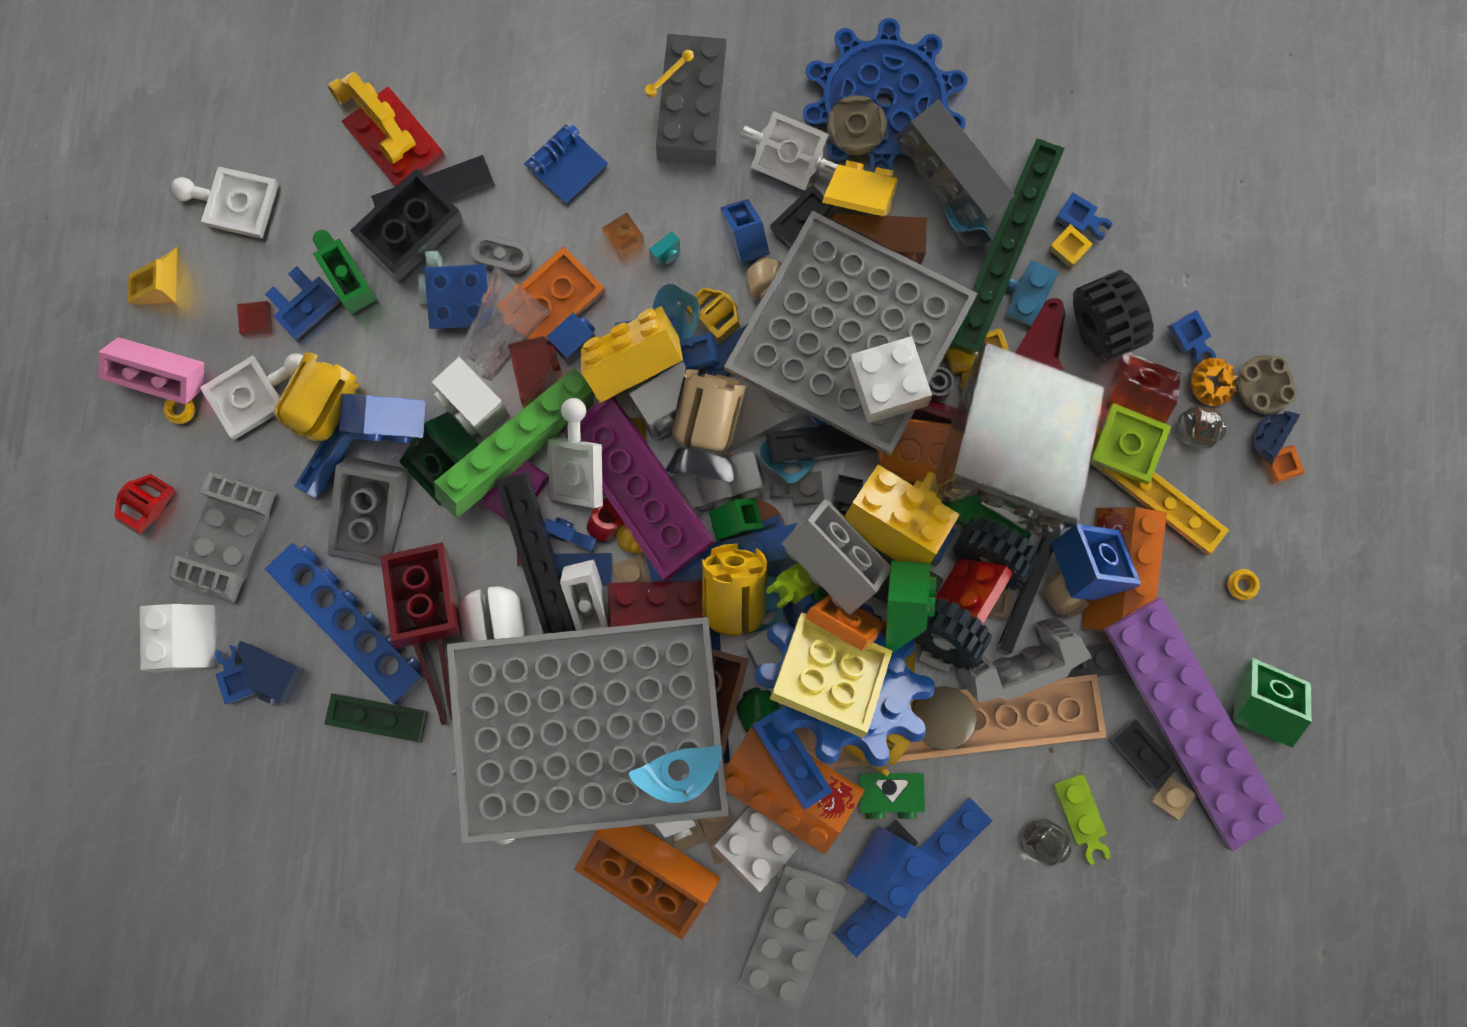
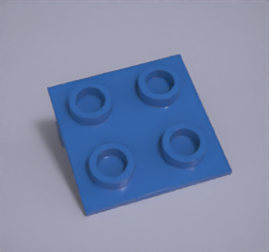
(566, 163)
(454, 294)

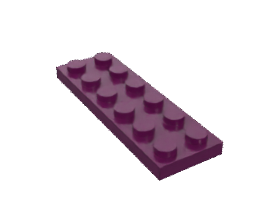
(644, 491)

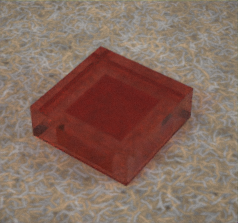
(254, 318)

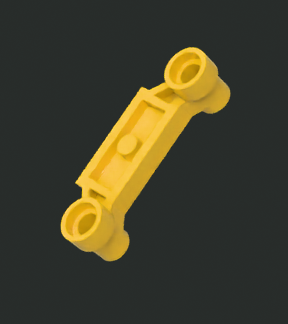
(380, 113)

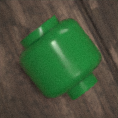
(755, 706)

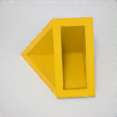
(155, 281)

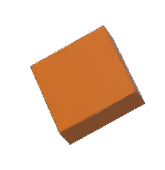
(1285, 466)

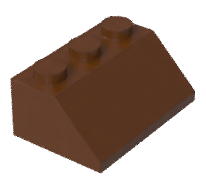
(729, 677)

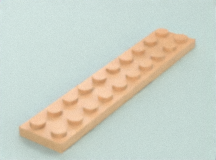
(1049, 715)

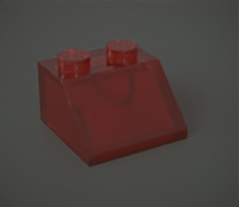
(534, 367)
(1144, 387)

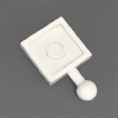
(235, 203)
(246, 394)
(575, 464)
(755, 848)

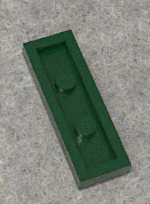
(375, 717)

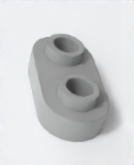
(502, 253)

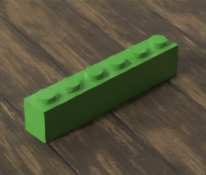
(510, 445)

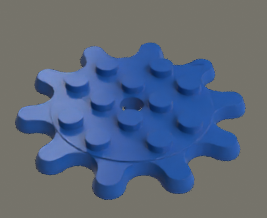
(881, 67)
(890, 715)

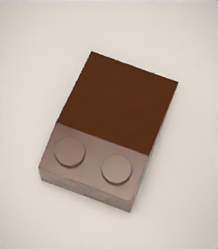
(896, 233)

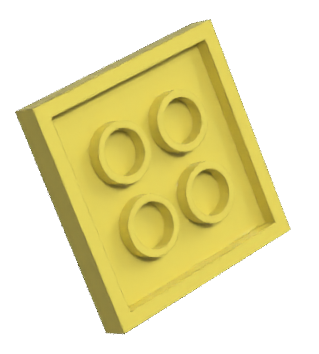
(831, 678)

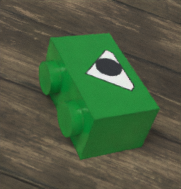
(891, 794)

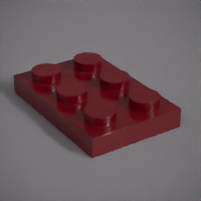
(653, 602)

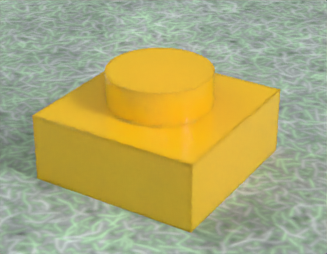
(1070, 246)

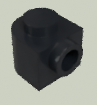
(845, 492)

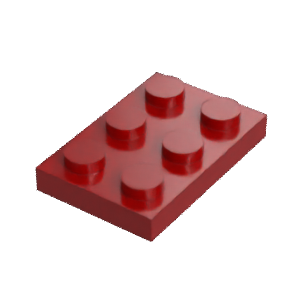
(369, 136)

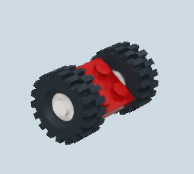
(987, 563)

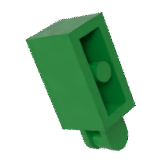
(342, 272)

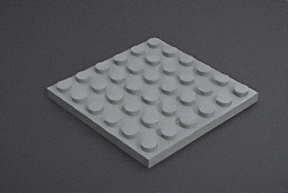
(835, 300)

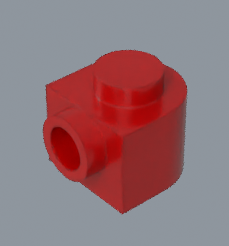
(604, 522)

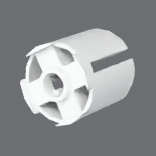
(504, 610)

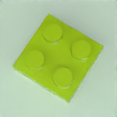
(1130, 443)

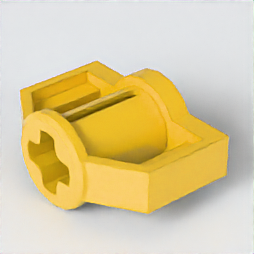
(716, 312)

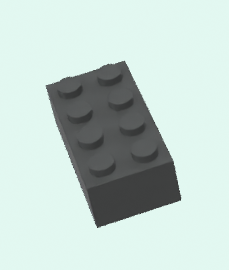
(691, 100)
(953, 166)

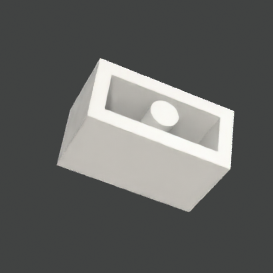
(585, 596)

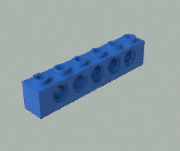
(287, 570)

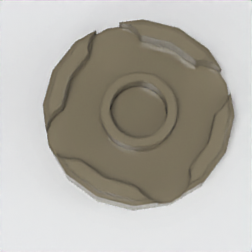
(856, 125)

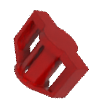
(142, 502)

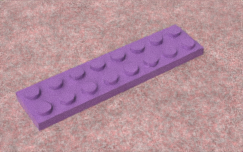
(1194, 723)

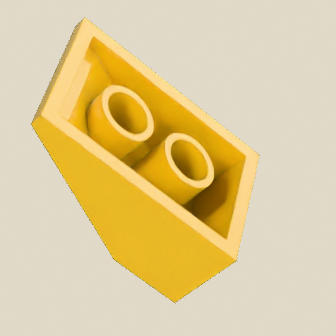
(862, 189)

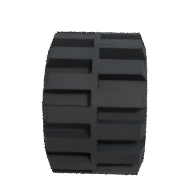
(1113, 315)

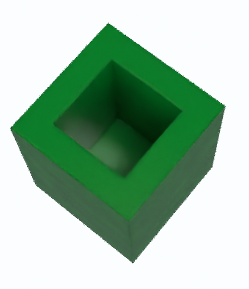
(736, 519)

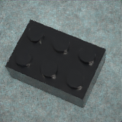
(407, 225)

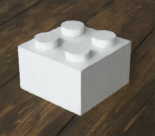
(889, 379)
(474, 402)

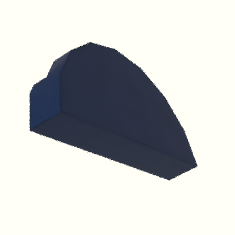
(1273, 433)

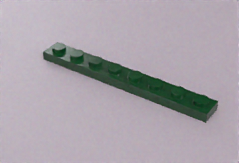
(1008, 245)

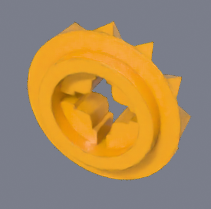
(1203, 387)

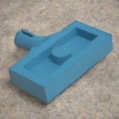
(1030, 293)

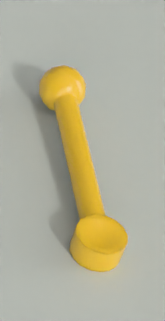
(651, 89)

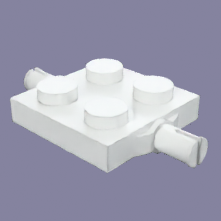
(789, 150)

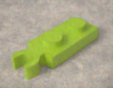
(793, 585)
(1081, 815)

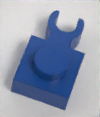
(1081, 216)
(1190, 335)
(563, 531)
(233, 680)

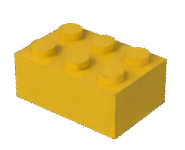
(630, 353)
(900, 518)

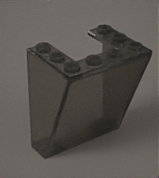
(1021, 440)

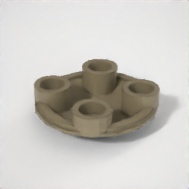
(1266, 384)
(947, 718)

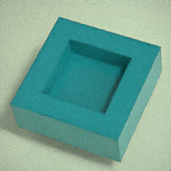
(665, 250)

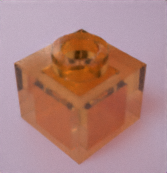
(623, 244)

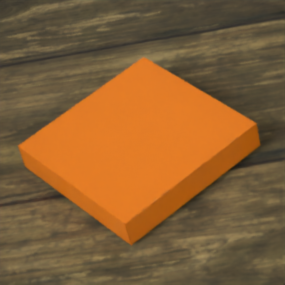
(857, 629)

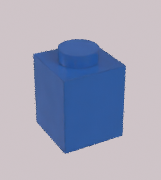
(570, 337)

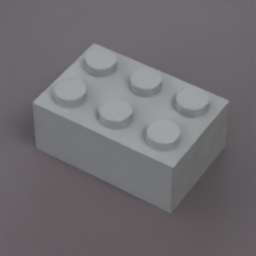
(837, 557)

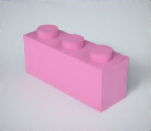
(151, 370)

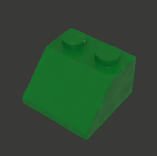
(909, 602)
(1273, 703)

